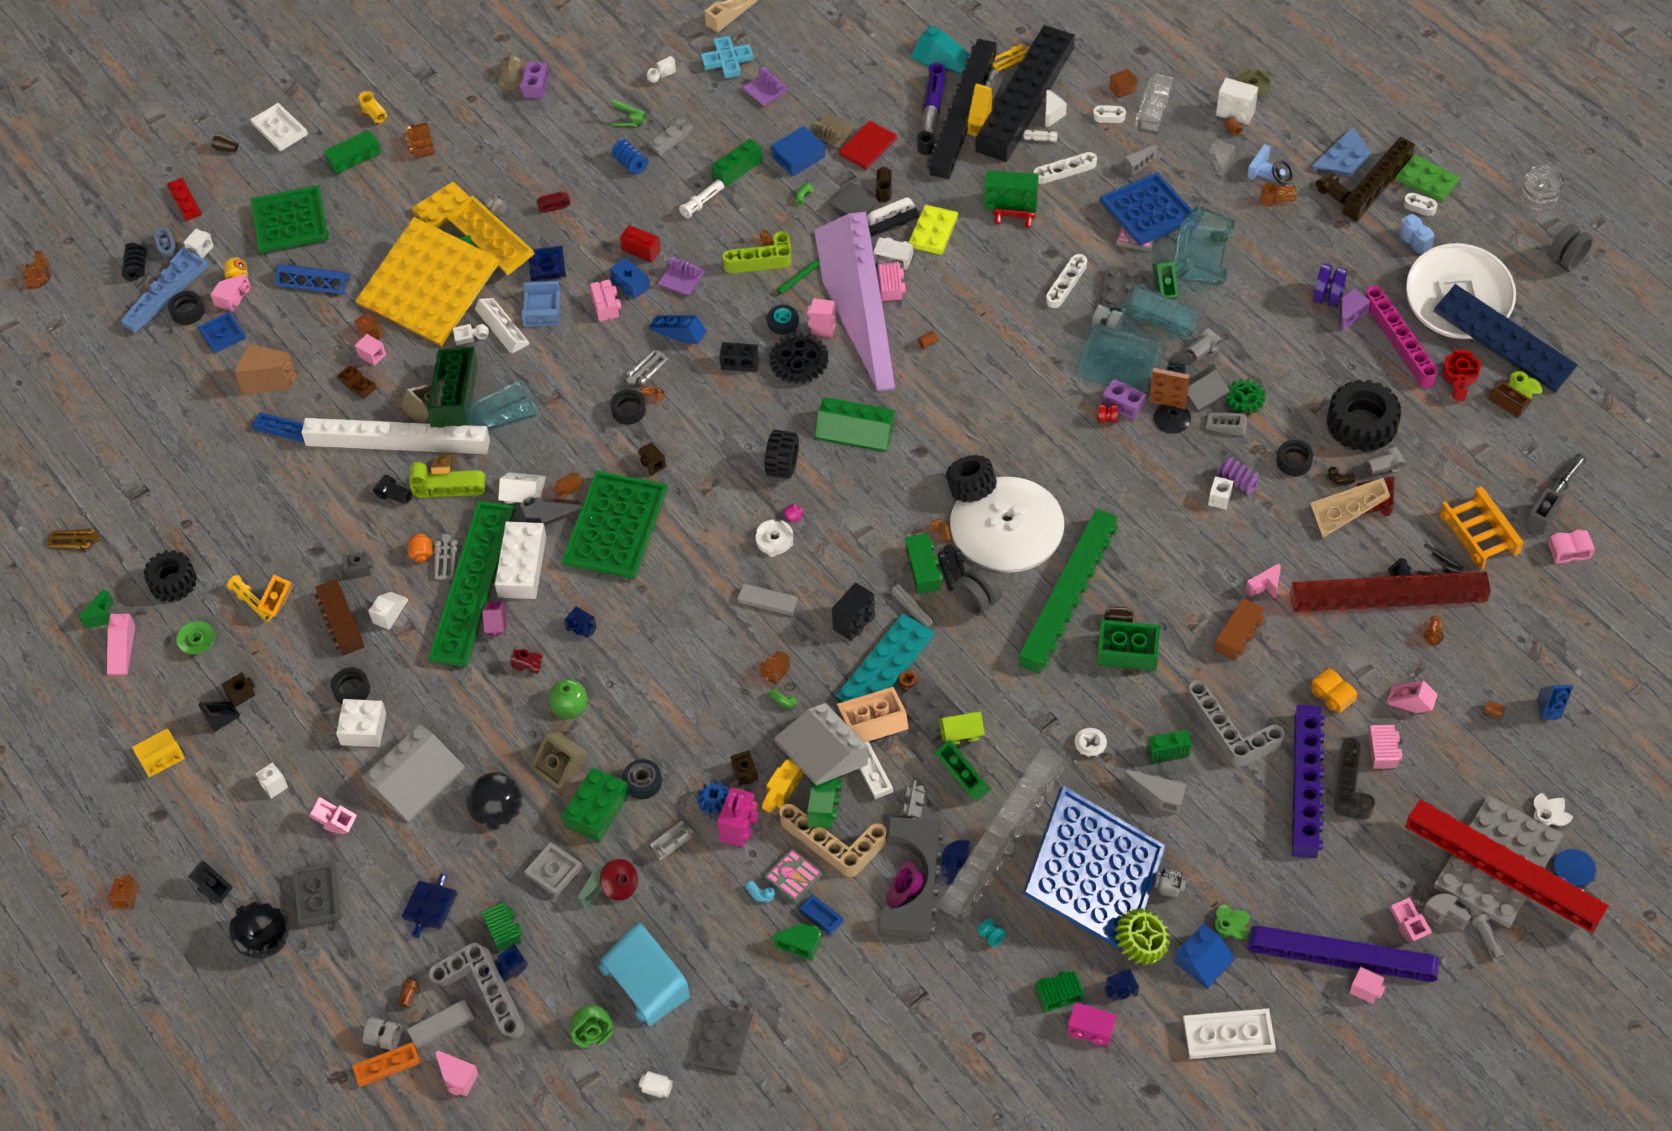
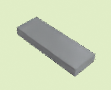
(768, 599)
(440, 1024)

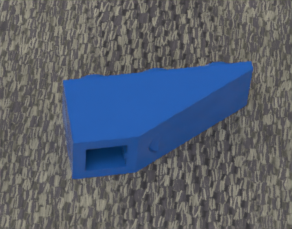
(682, 328)
(1553, 701)

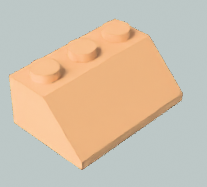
(874, 714)

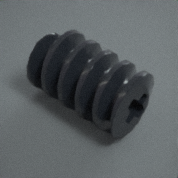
(134, 261)

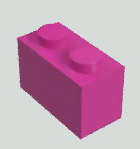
(1091, 1024)

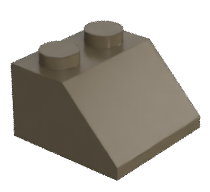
(416, 403)
(558, 759)

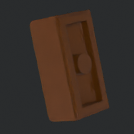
(1509, 399)

